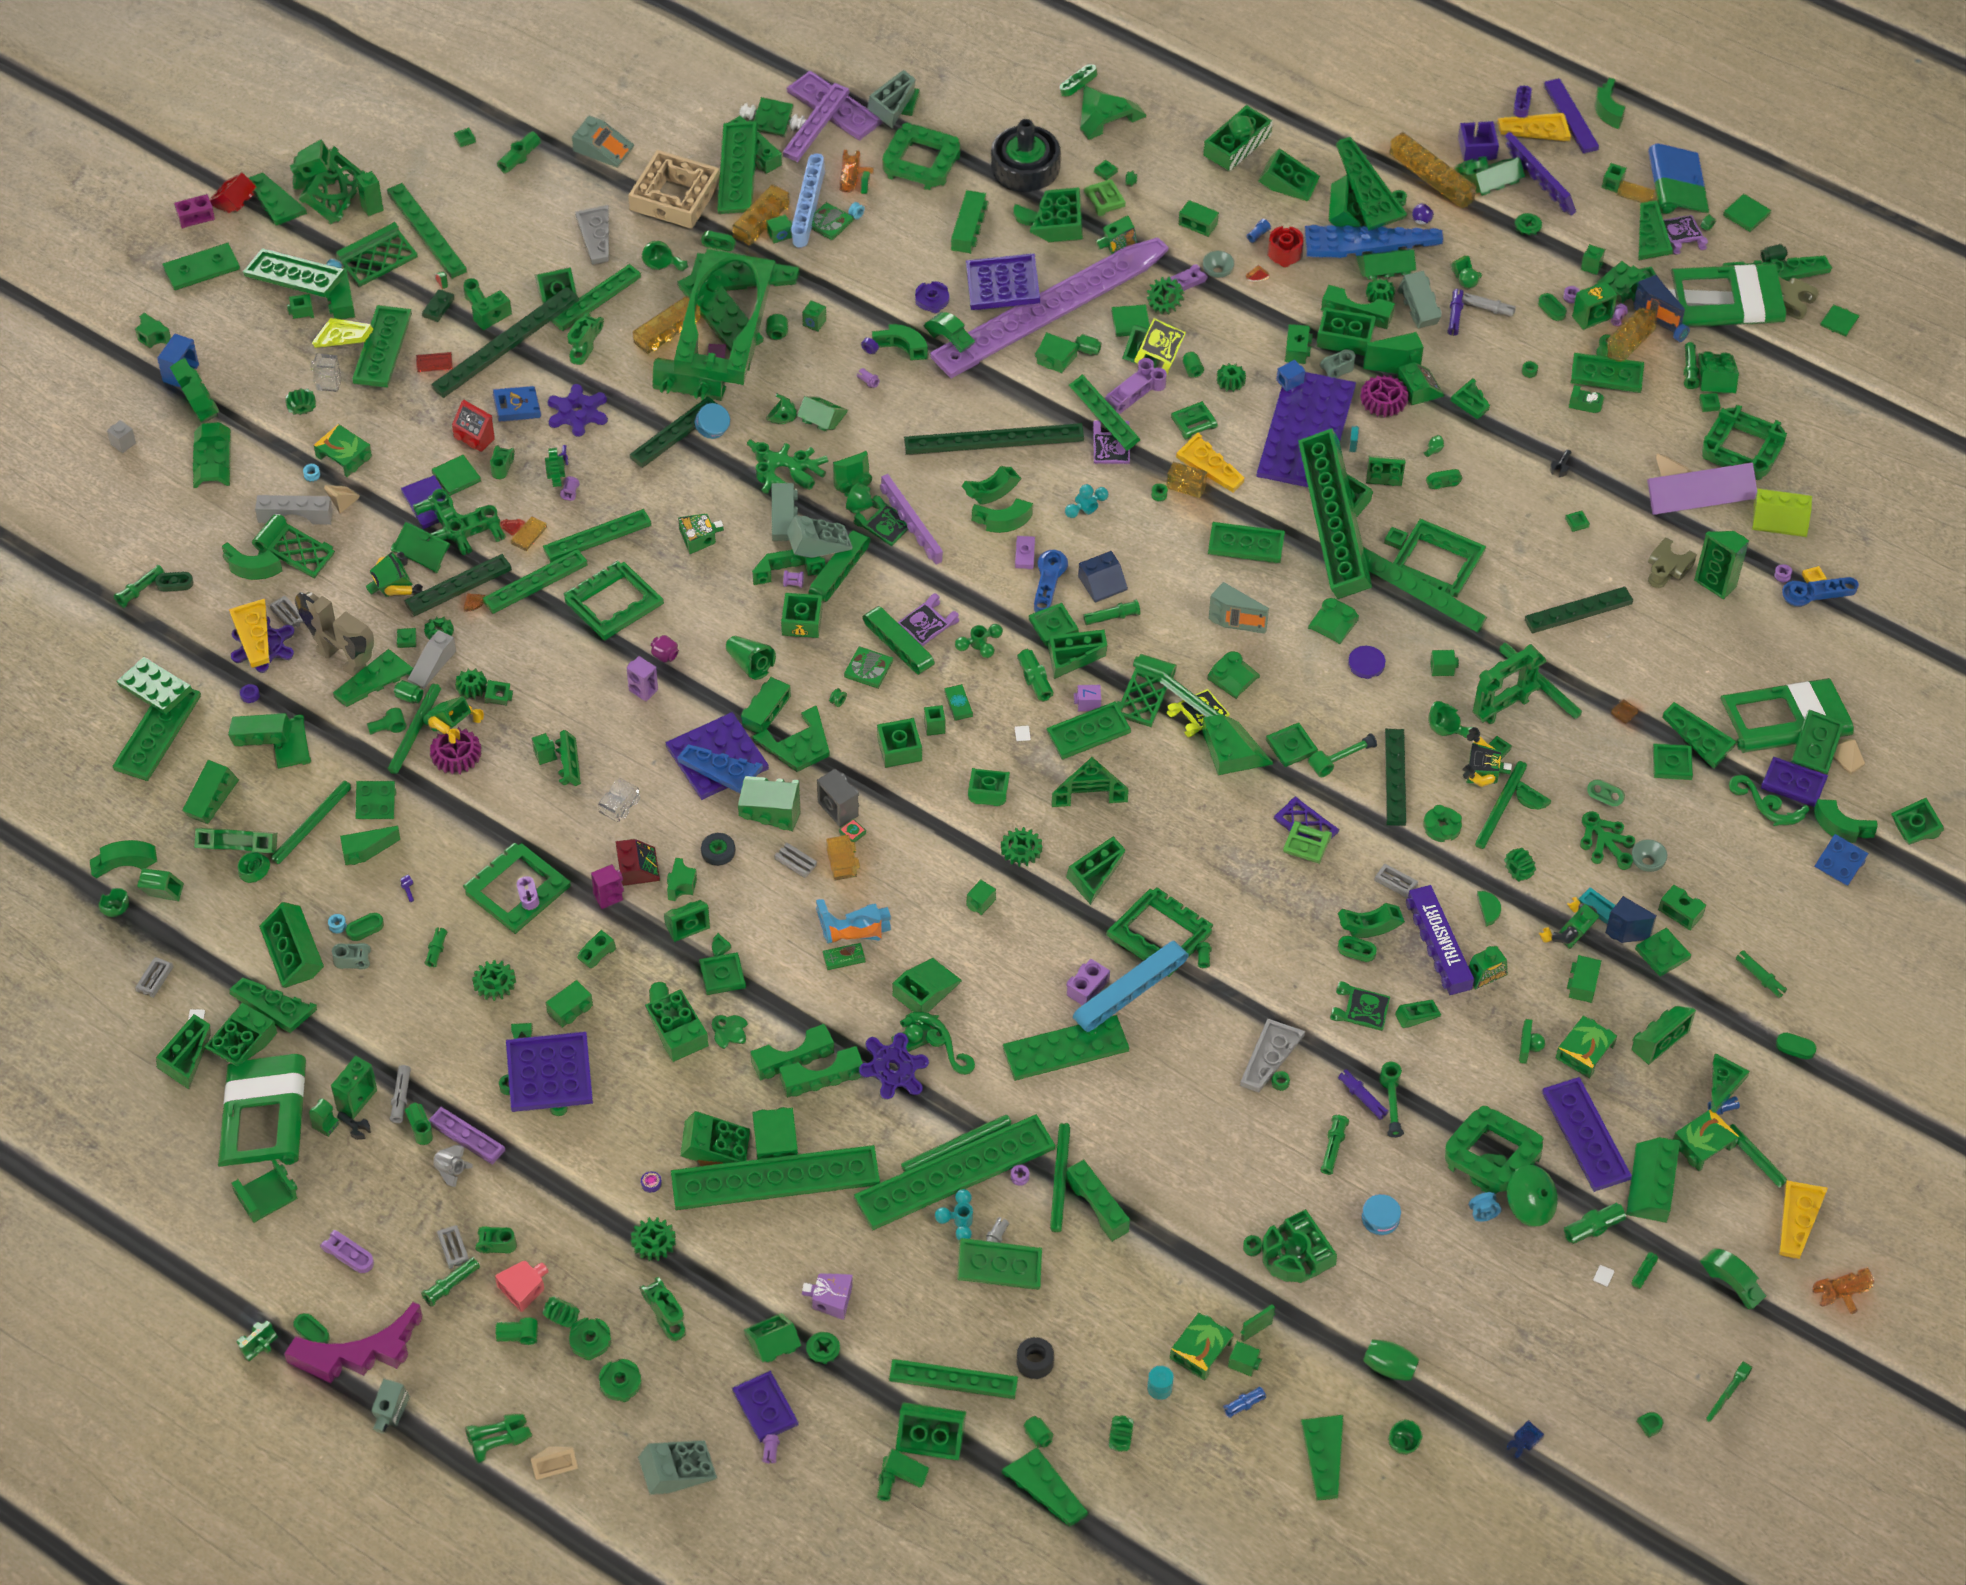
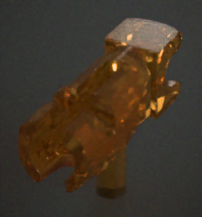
(850, 171)
(1844, 1288)

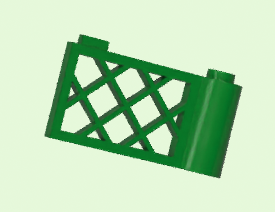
(275, 531)
(1152, 670)

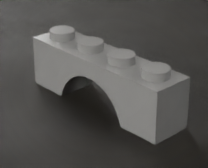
(314, 508)

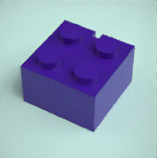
(1483, 144)

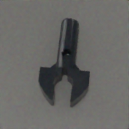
(1561, 464)
(363, 1124)

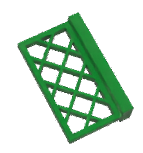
(369, 245)

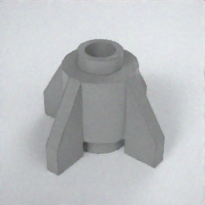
(450, 1163)

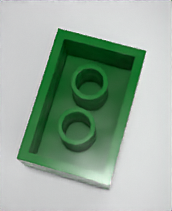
(1345, 331)

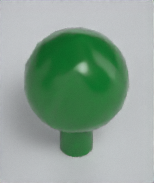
(1469, 278)

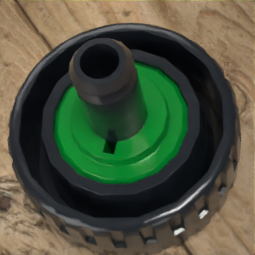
(1025, 157)

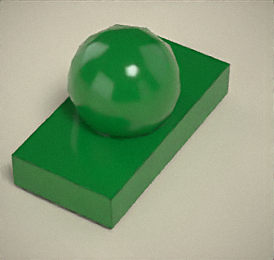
(916, 1035)
(1533, 1042)

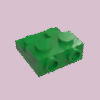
(1623, 280)

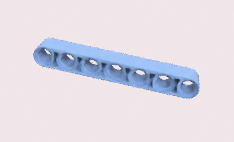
(808, 200)

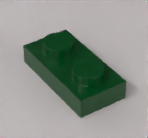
(438, 305)

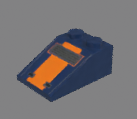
(1655, 296)

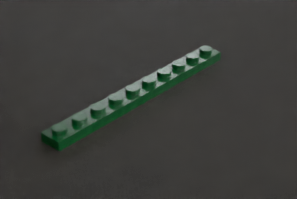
(504, 342)
(993, 438)

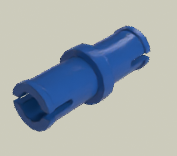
(1244, 1402)

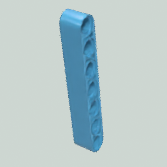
(1130, 986)

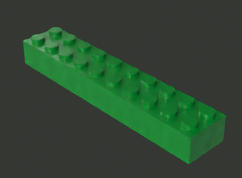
(1335, 514)

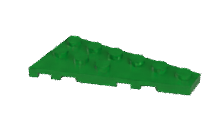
(1372, 194)
(740, 276)

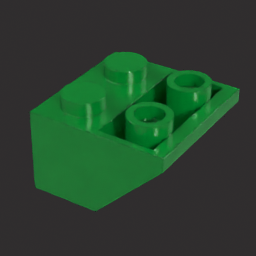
(1385, 470)

